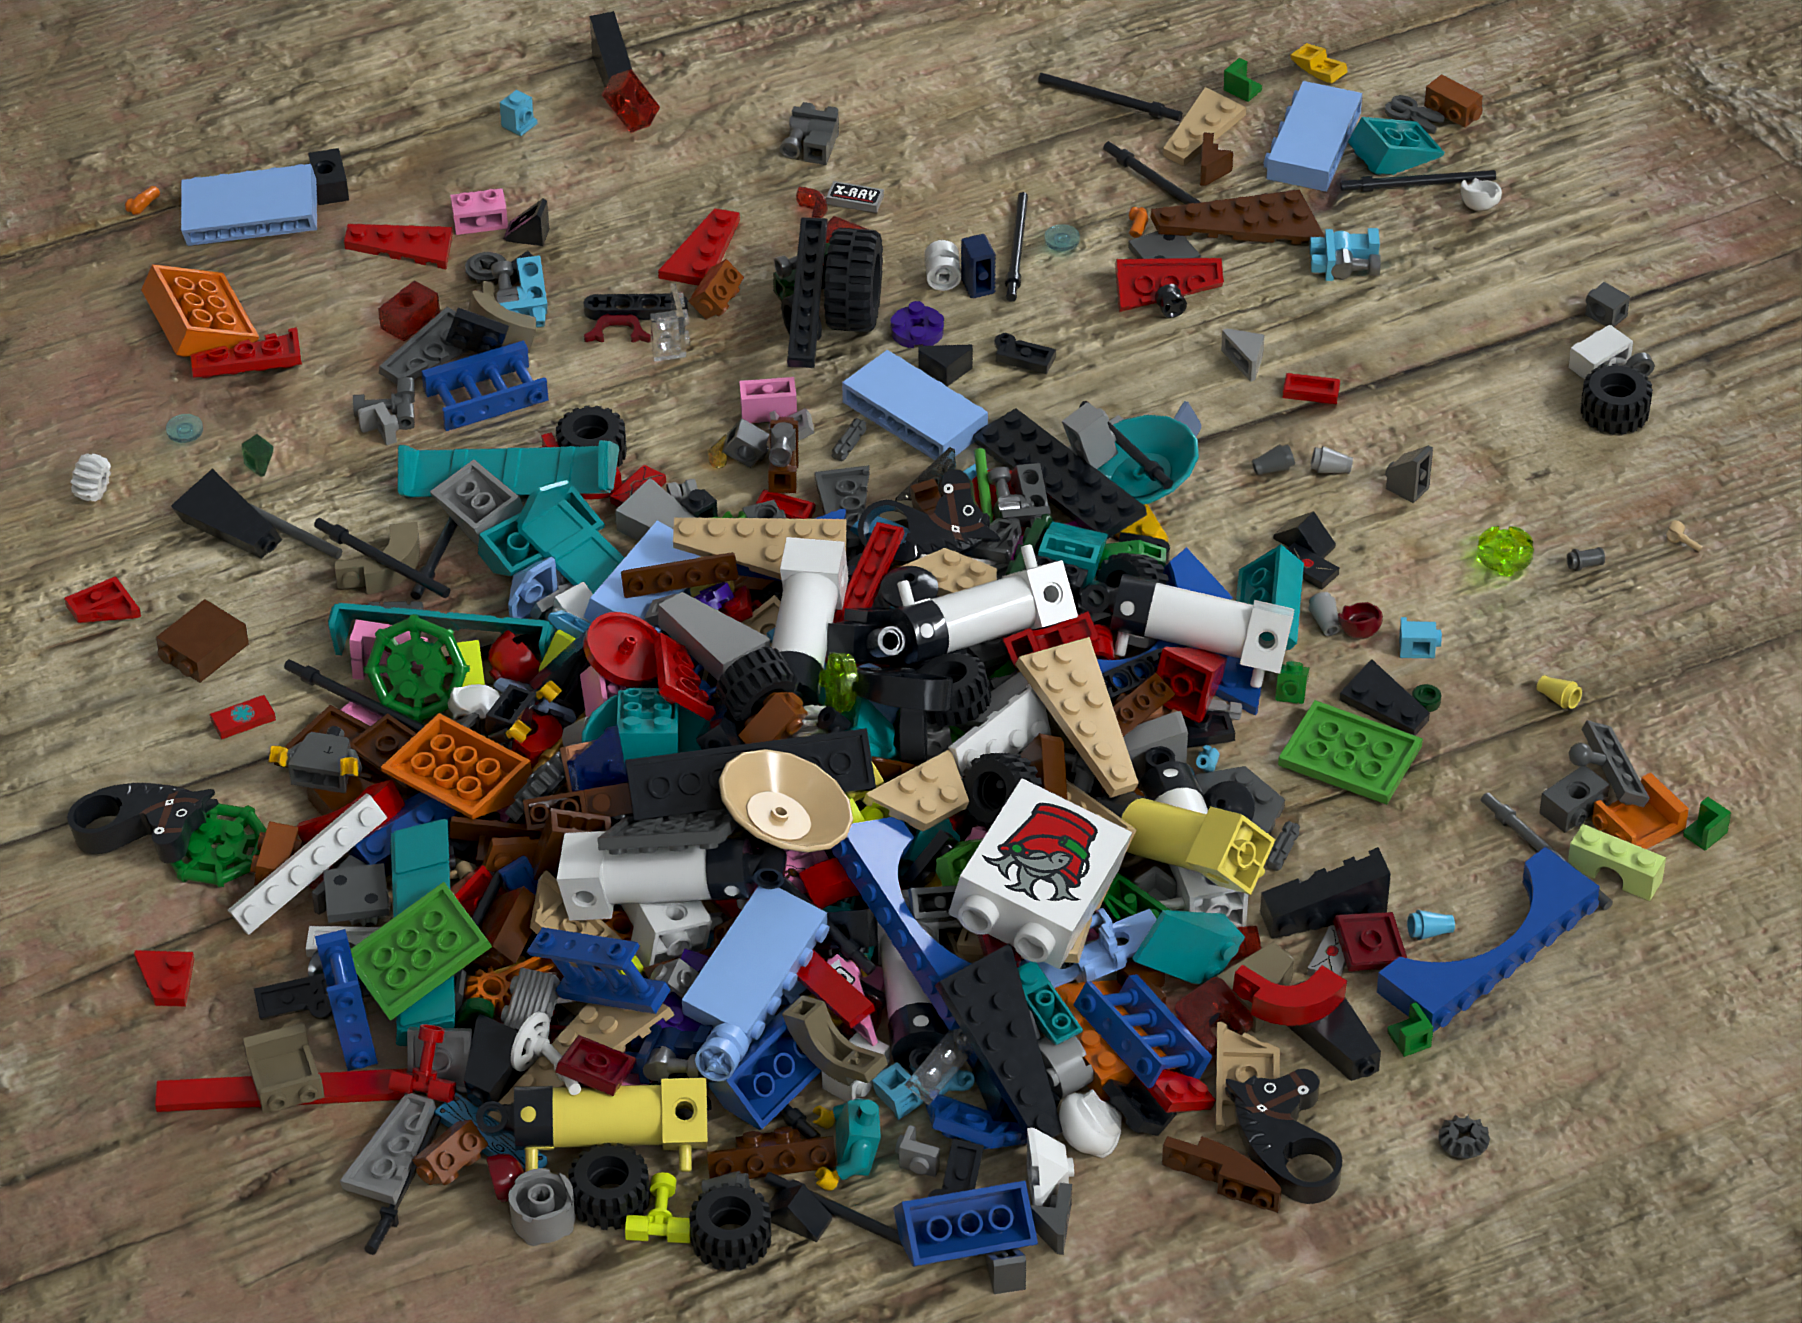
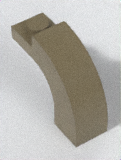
(520, 325)
(368, 573)
(827, 1047)

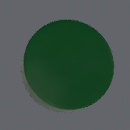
(1428, 696)

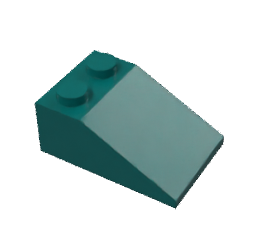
(1392, 145)
(1190, 945)

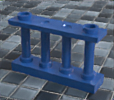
(479, 368)
(603, 986)
(346, 999)
(1155, 1019)

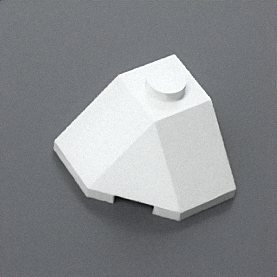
(1046, 1166)

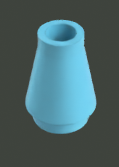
(1429, 924)

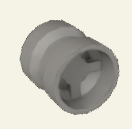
(681, 491)

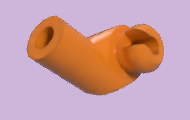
(1140, 219)

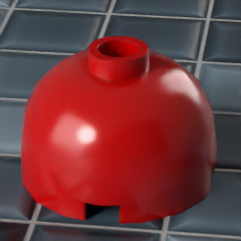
(512, 659)

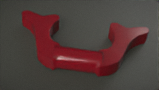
(617, 320)

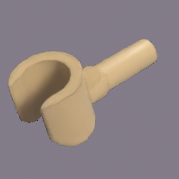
(1676, 534)
(462, 870)

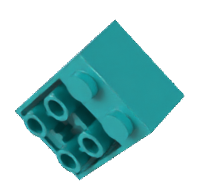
(1074, 547)
(646, 724)

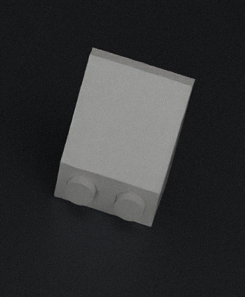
(476, 500)

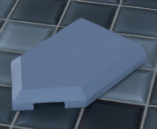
(553, 707)

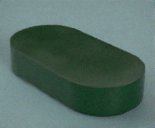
(470, 1010)

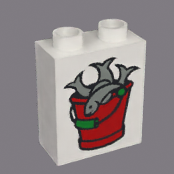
(1039, 874)

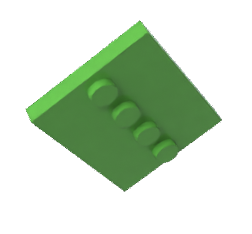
(1350, 752)
(418, 950)

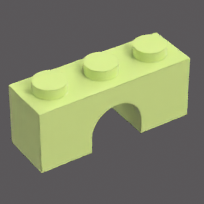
(1638, 867)

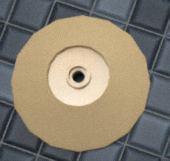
(785, 800)

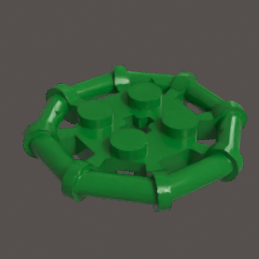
(400, 665)
(210, 863)

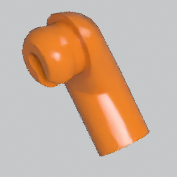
(140, 203)

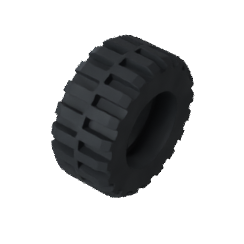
(853, 279)

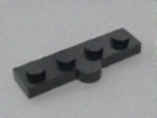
(297, 996)

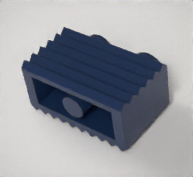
(978, 266)

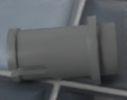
(1579, 559)

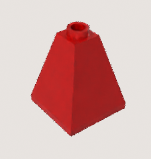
(1192, 677)

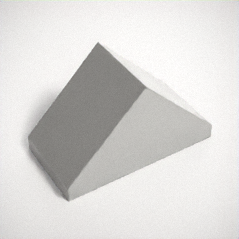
(1244, 350)

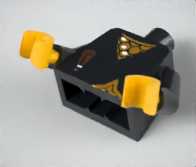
(513, 713)

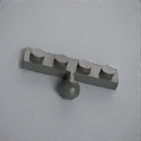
(1613, 760)

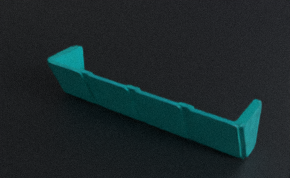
(520, 469)
(568, 537)
(343, 613)
(418, 867)

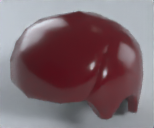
(1360, 620)
(503, 1171)

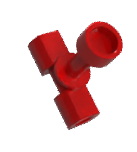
(424, 1077)

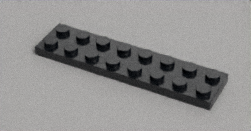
(1068, 479)
(690, 779)

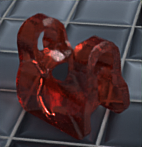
(1212, 1004)

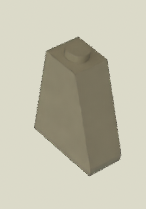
(1268, 962)

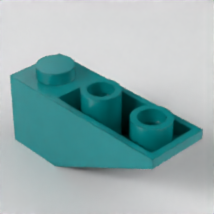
(1047, 1006)

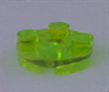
(1502, 561)
(838, 680)

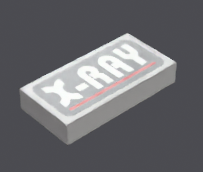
(855, 196)

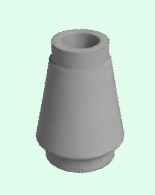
(1330, 461)
(1325, 613)

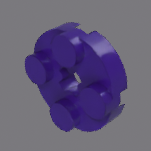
(917, 315)
(715, 595)

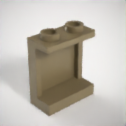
(283, 1068)

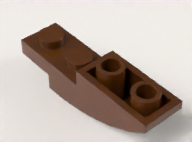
(604, 801)
(1235, 1173)

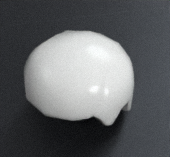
(1480, 194)

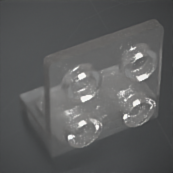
(668, 329)

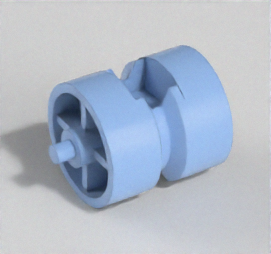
(722, 1052)

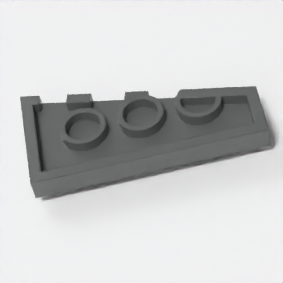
(423, 350)
(844, 490)

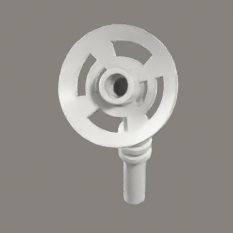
(536, 1047)

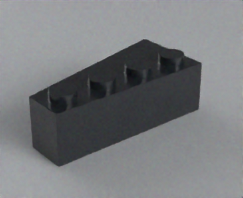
(1314, 903)

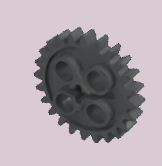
(540, 783)

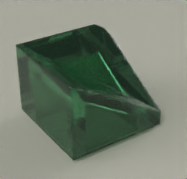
(257, 454)

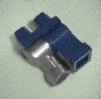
(667, 1052)

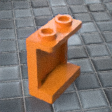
(1647, 825)

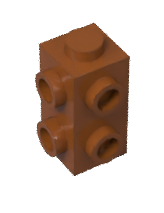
(1453, 101)
(716, 289)
(776, 720)
(275, 848)
(449, 1153)

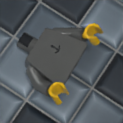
(320, 760)

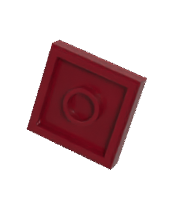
(1369, 940)
(595, 1065)

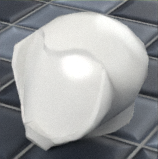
(472, 699)
(1090, 1124)

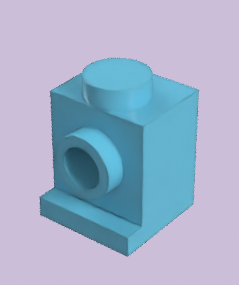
(517, 113)
(1418, 639)
(891, 1090)

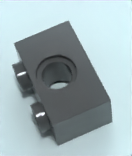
(1573, 798)

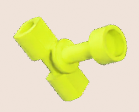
(659, 1220)

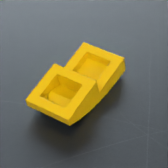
(1315, 62)

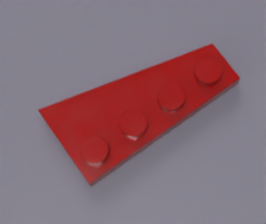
(399, 241)
(702, 248)
(1141, 278)
(248, 356)
(677, 679)

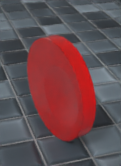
(622, 649)

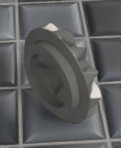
(482, 260)
(1465, 1146)

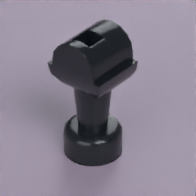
(832, 721)

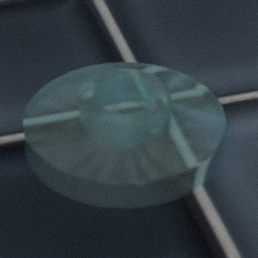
(1062, 237)
(184, 428)

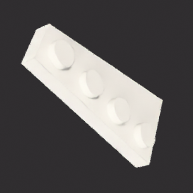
(1004, 730)

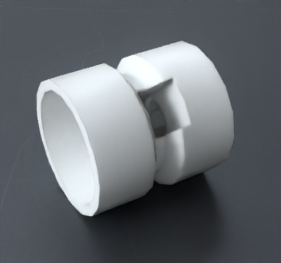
(942, 265)

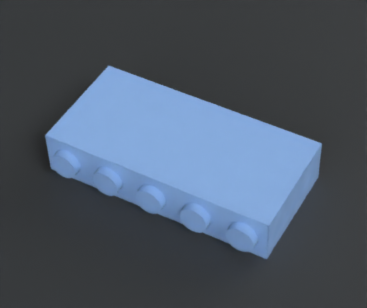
(1313, 136)
(248, 204)
(913, 405)
(652, 549)
(756, 962)

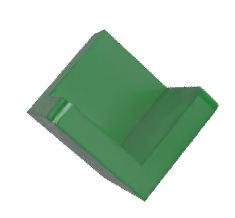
(1238, 83)
(1710, 826)
(1412, 1034)

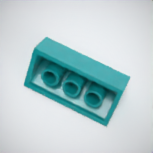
(509, 552)
(1274, 580)

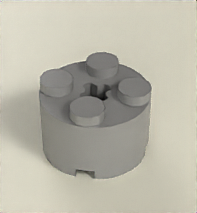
(1065, 1066)
(542, 1206)

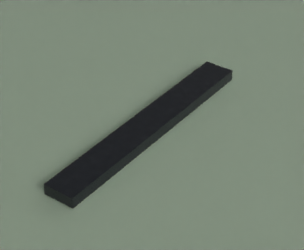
(807, 293)

